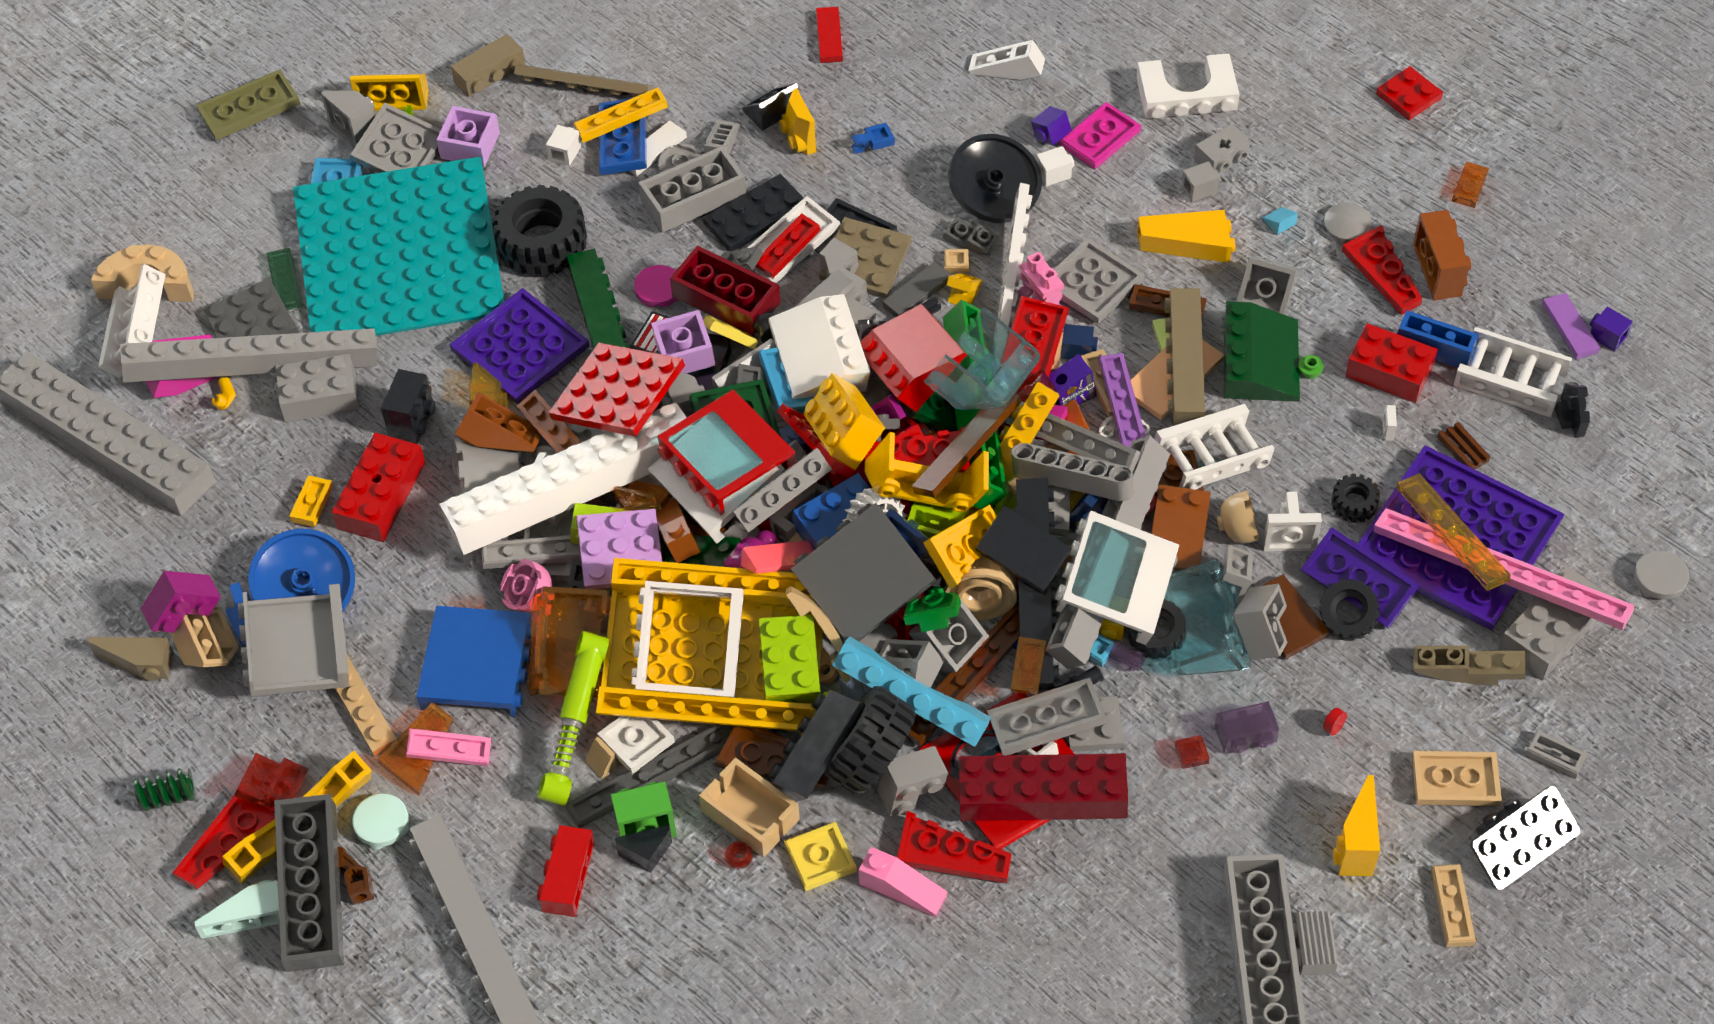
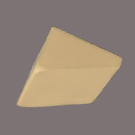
(601, 758)

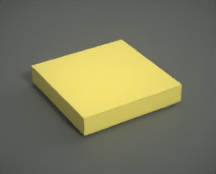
(730, 331)
(820, 856)

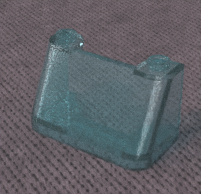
(1208, 607)

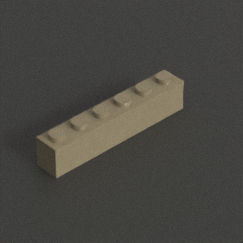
(1185, 354)

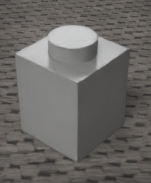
(1200, 181)

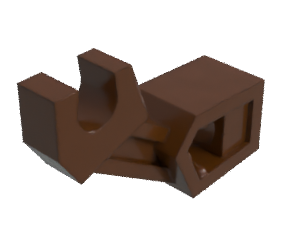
(358, 891)

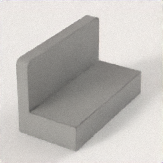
(1238, 570)

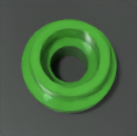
(1308, 371)

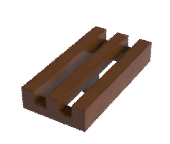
(1467, 445)

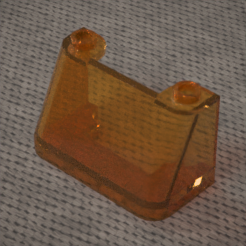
(556, 625)

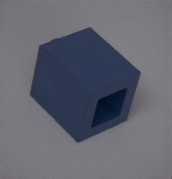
(1078, 340)

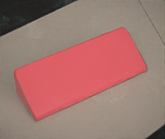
(773, 556)

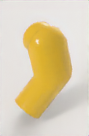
(226, 397)

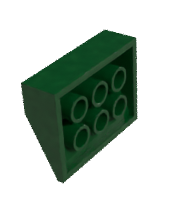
(1260, 354)

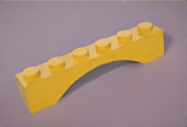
(260, 847)

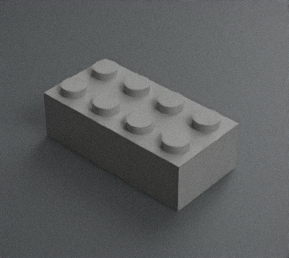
(692, 188)
(1548, 631)

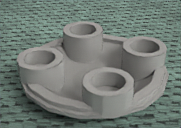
(1347, 222)

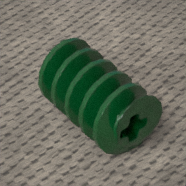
(164, 790)

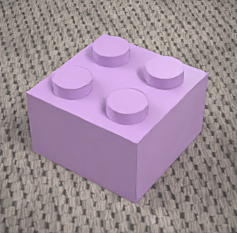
(468, 134)
(685, 338)

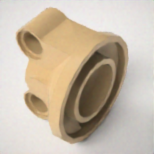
(986, 589)

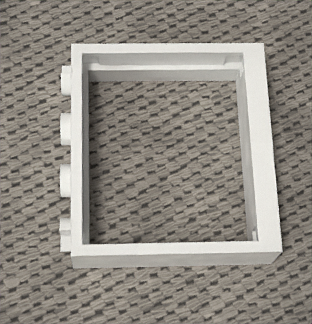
(644, 622)

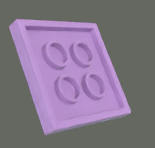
(615, 536)

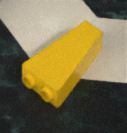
(1189, 235)

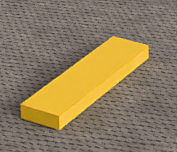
(621, 114)

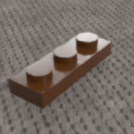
(1152, 300)

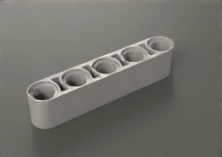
(1073, 471)

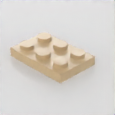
(1456, 778)

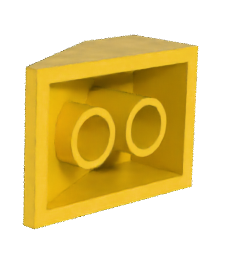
(1359, 842)

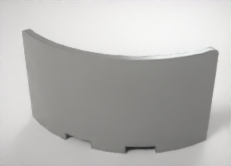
(480, 465)

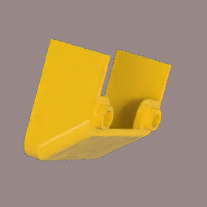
(896, 478)

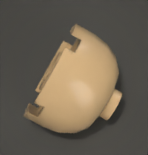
(1239, 518)

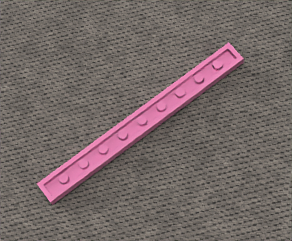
(1523, 575)

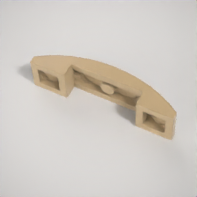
(805, 604)

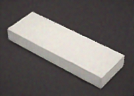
(664, 137)

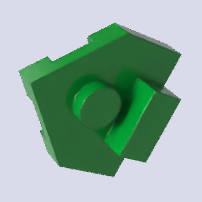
(933, 610)

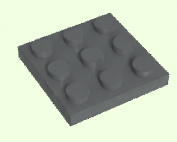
(251, 313)

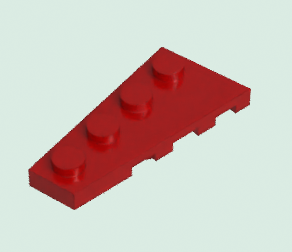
(806, 432)
(921, 448)

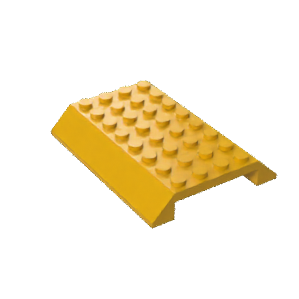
(691, 646)

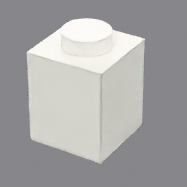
(563, 145)
(1055, 165)

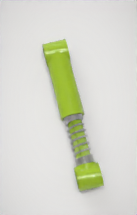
(589, 654)

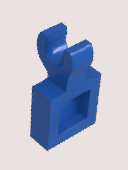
(876, 136)

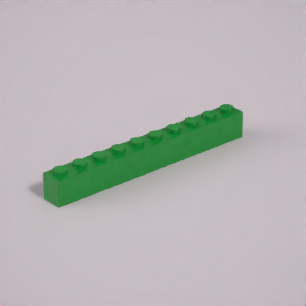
(955, 324)

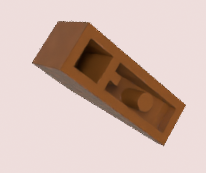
(676, 531)

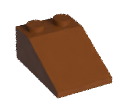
(494, 426)
(1182, 520)

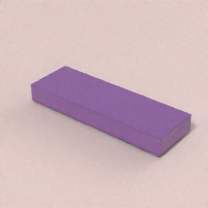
(1571, 326)

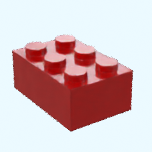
(1391, 363)

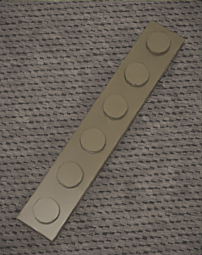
(573, 80)

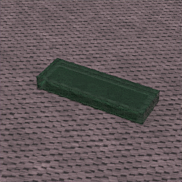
(284, 277)

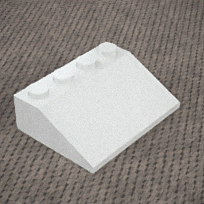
(817, 342)

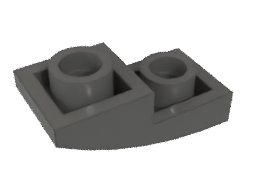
(974, 239)

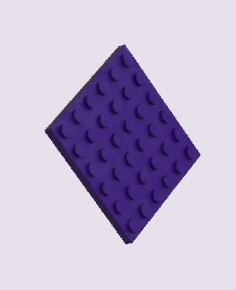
(1491, 510)

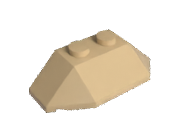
(205, 640)

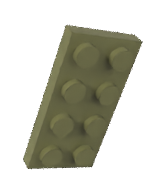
(248, 104)

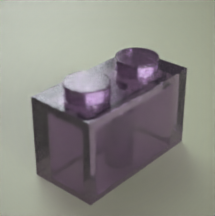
(1246, 728)

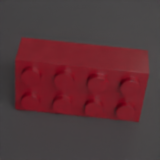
(724, 289)

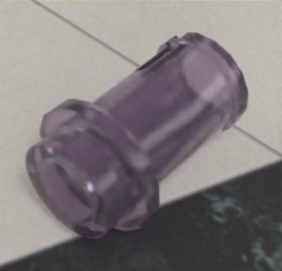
(1127, 656)

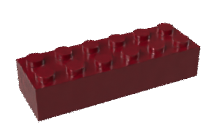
(1043, 787)

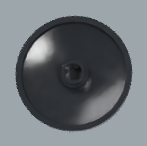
(988, 175)

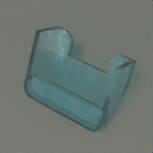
(998, 367)

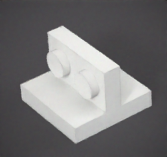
(1291, 528)

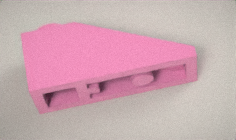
(900, 882)

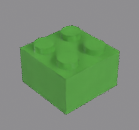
(643, 809)

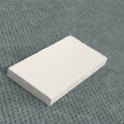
(809, 208)

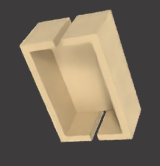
(749, 807)

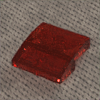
(270, 781)

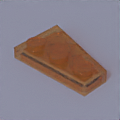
(414, 771)

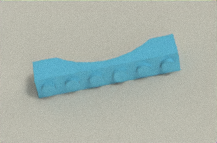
(932, 705)

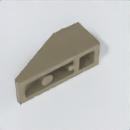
(140, 656)

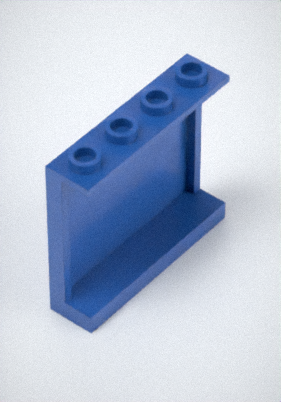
(476, 658)

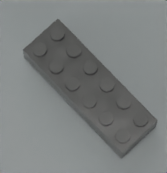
(308, 883)

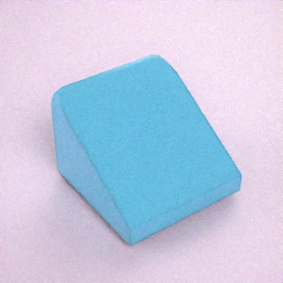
(1281, 219)

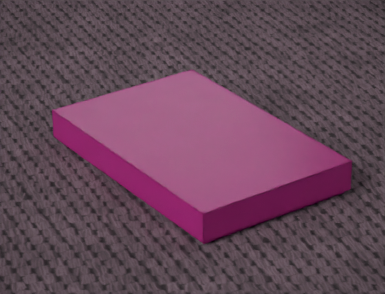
(1100, 135)

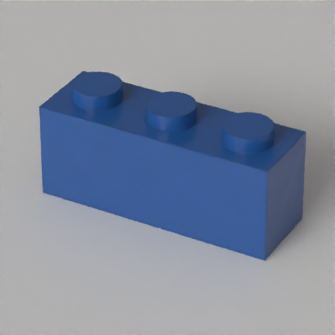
(1453, 343)

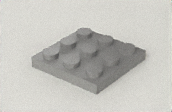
(396, 142)
(1096, 280)

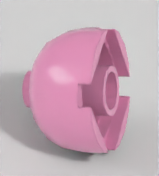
(521, 582)

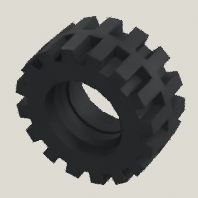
(1352, 510)

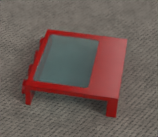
(723, 449)

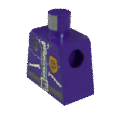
(1073, 381)

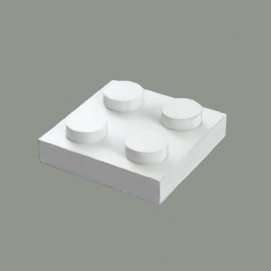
(636, 740)

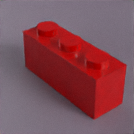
(566, 871)

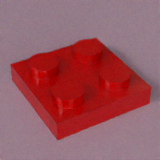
(1409, 93)

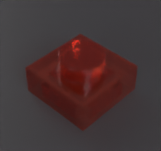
(1192, 752)

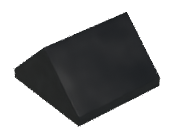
(769, 108)

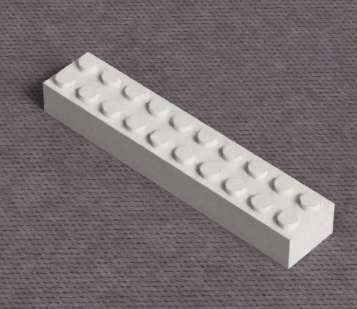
(555, 483)

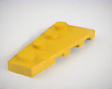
(955, 547)

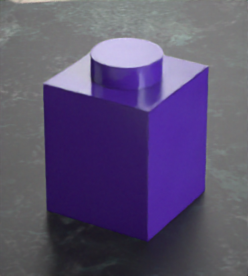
(1051, 125)
(1610, 328)

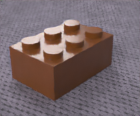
(1441, 254)

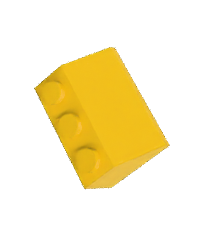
(393, 89)

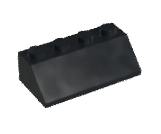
(814, 745)

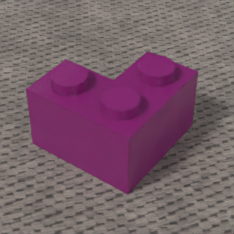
(176, 596)

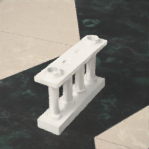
(131, 318)
(1507, 390)
(1214, 427)

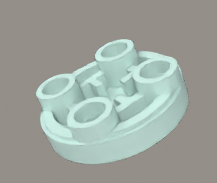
(380, 820)

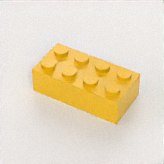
(843, 420)

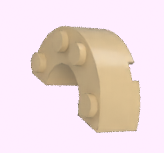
(124, 270)

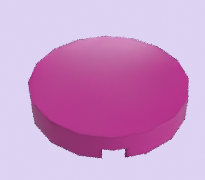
(654, 286)

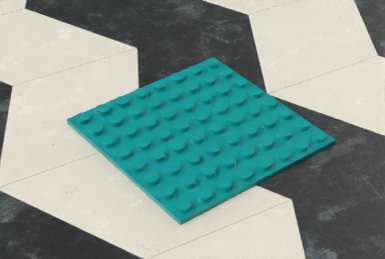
(398, 249)

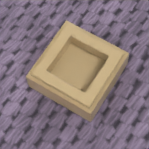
(956, 260)

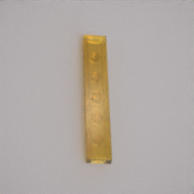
(1453, 532)

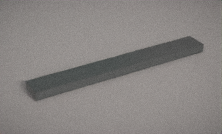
(660, 769)

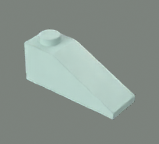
(247, 910)

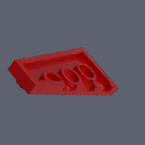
(1380, 265)
(230, 827)
(940, 850)

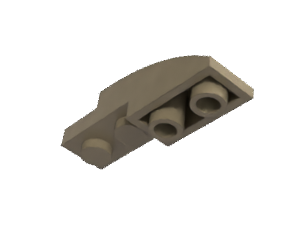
(1468, 666)

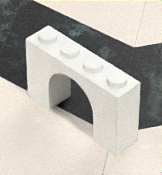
(1163, 100)

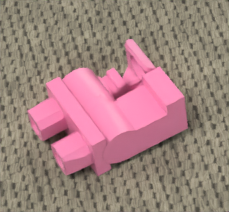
(1040, 280)

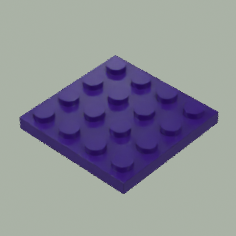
(520, 344)

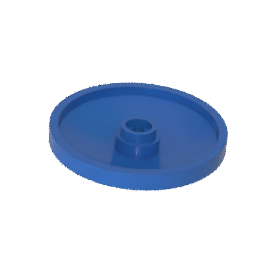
(301, 565)

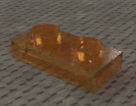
(1470, 184)
(1028, 665)

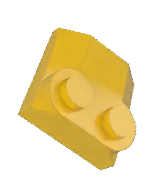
(798, 125)

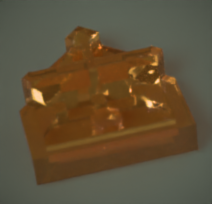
(641, 496)

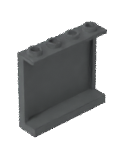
(863, 573)

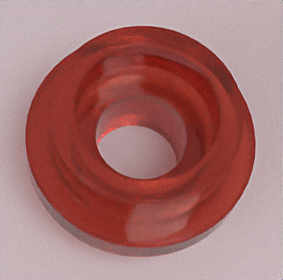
(739, 848)

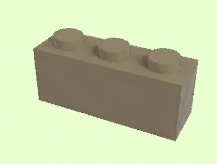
(487, 65)

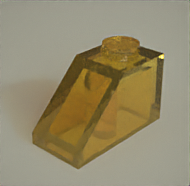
(487, 385)

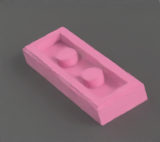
(448, 747)

